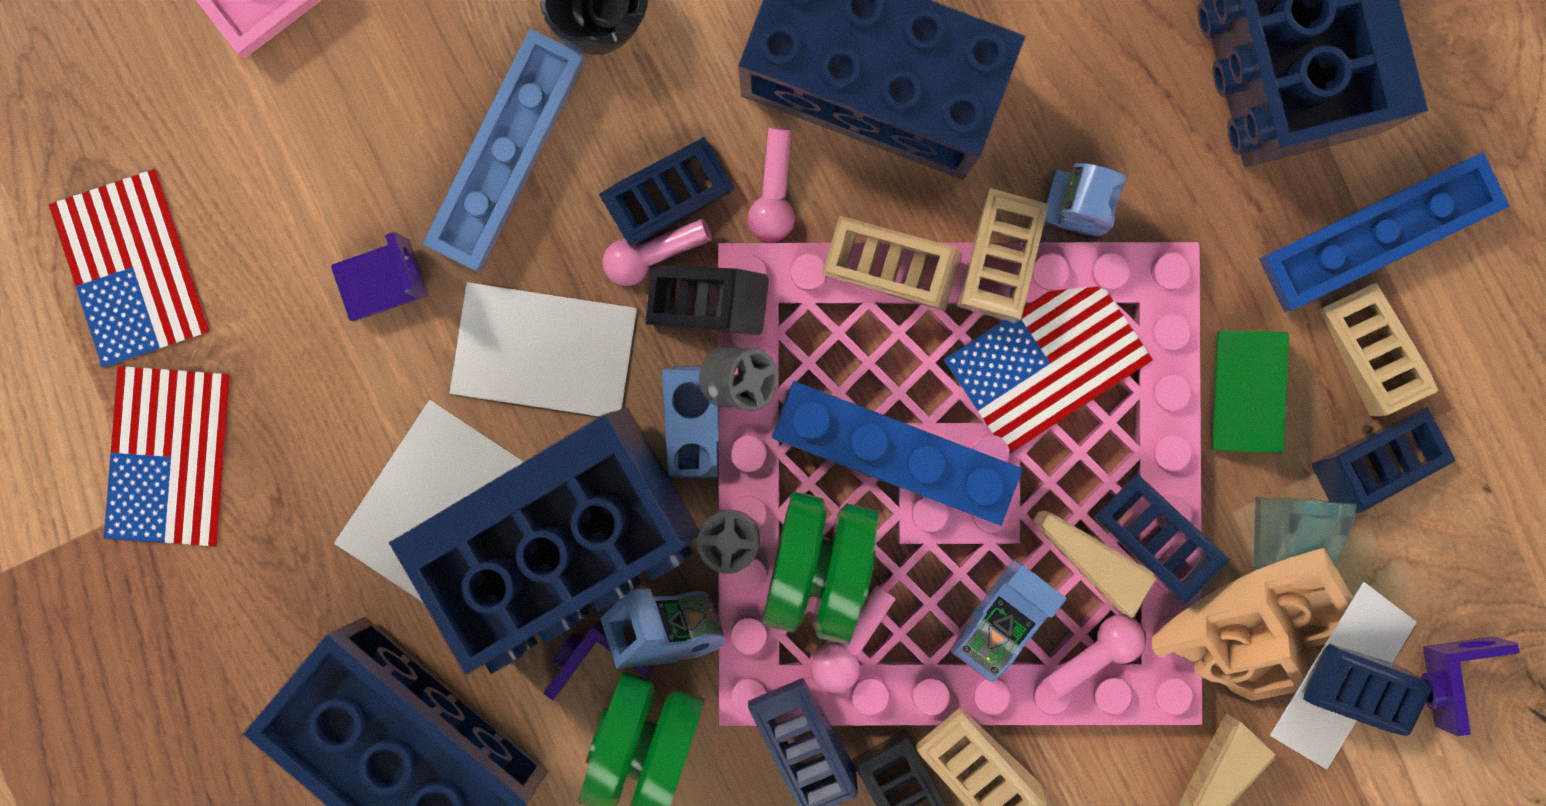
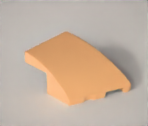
(1260, 625)

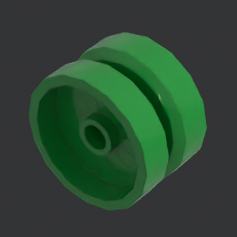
(830, 569)
(638, 749)

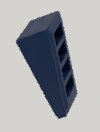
(656, 173)
(1349, 479)
(1199, 577)
(1372, 691)
(818, 782)

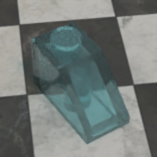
(1299, 526)

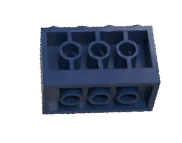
(1310, 72)
(884, 73)
(491, 559)
(384, 731)

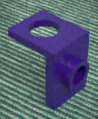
(380, 279)
(574, 653)
(1446, 678)

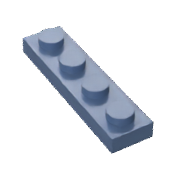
(505, 150)

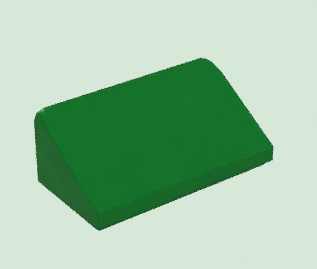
(1250, 391)

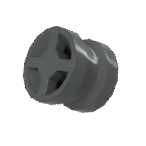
(749, 388)
(728, 551)

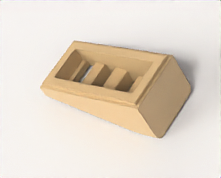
(943, 278)
(990, 303)
(1407, 359)
(1108, 571)
(1228, 766)
(1016, 788)

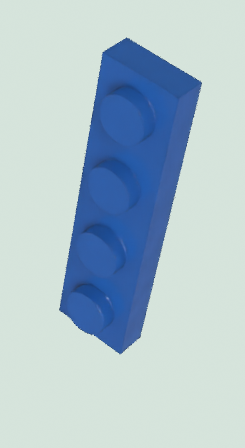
(1384, 232)
(897, 453)

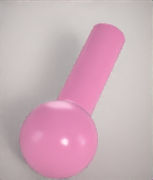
(771, 215)
(631, 265)
(1118, 641)
(836, 665)

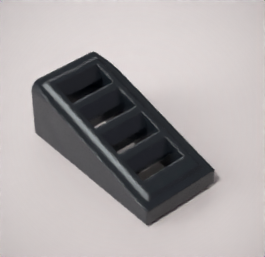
(739, 302)
(886, 755)

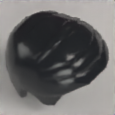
(594, 25)

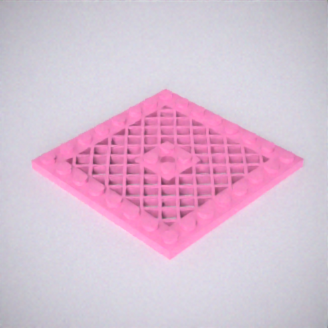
(1166, 453)

